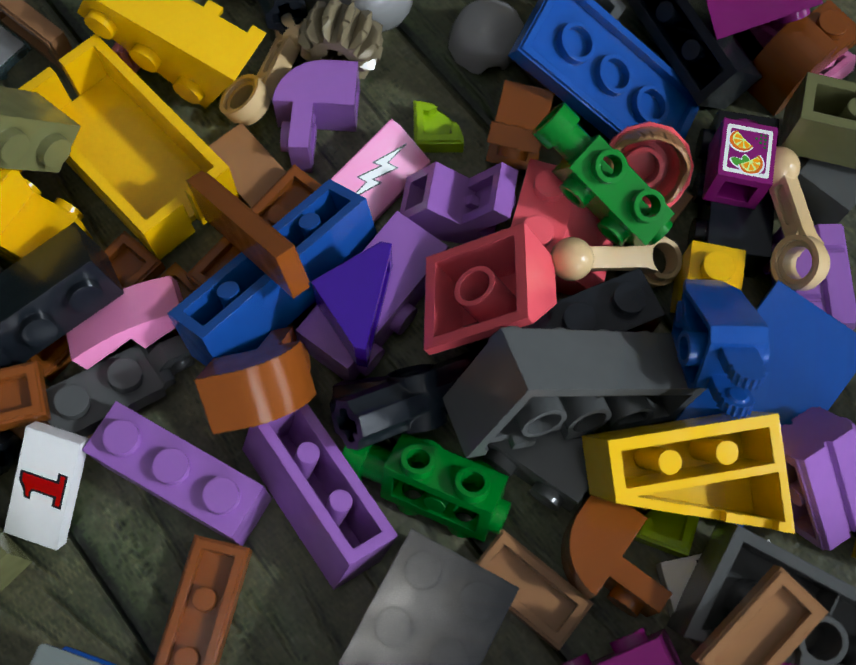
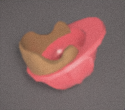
(657, 157)

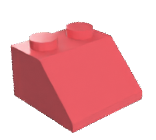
(555, 218)
(485, 287)

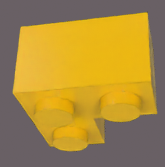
(29, 218)

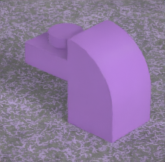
(314, 98)
(459, 206)

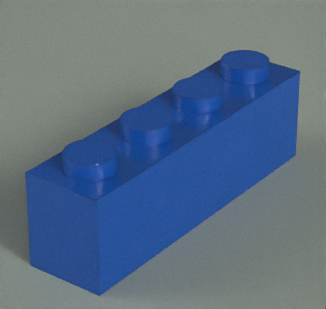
(243, 304)

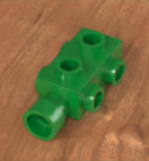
(591, 183)
(443, 479)

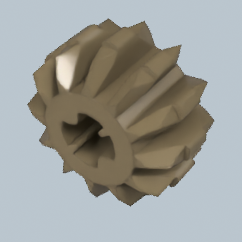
(342, 34)

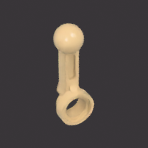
(251, 94)
(796, 227)
(575, 259)

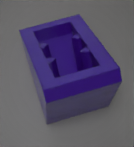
(354, 297)

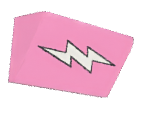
(382, 167)

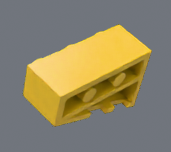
(178, 41)
(697, 468)

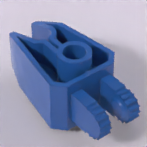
(721, 343)

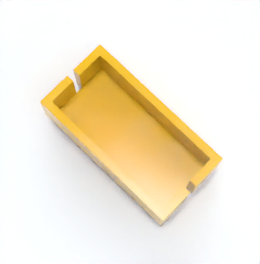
(131, 145)

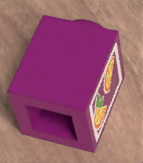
(740, 163)

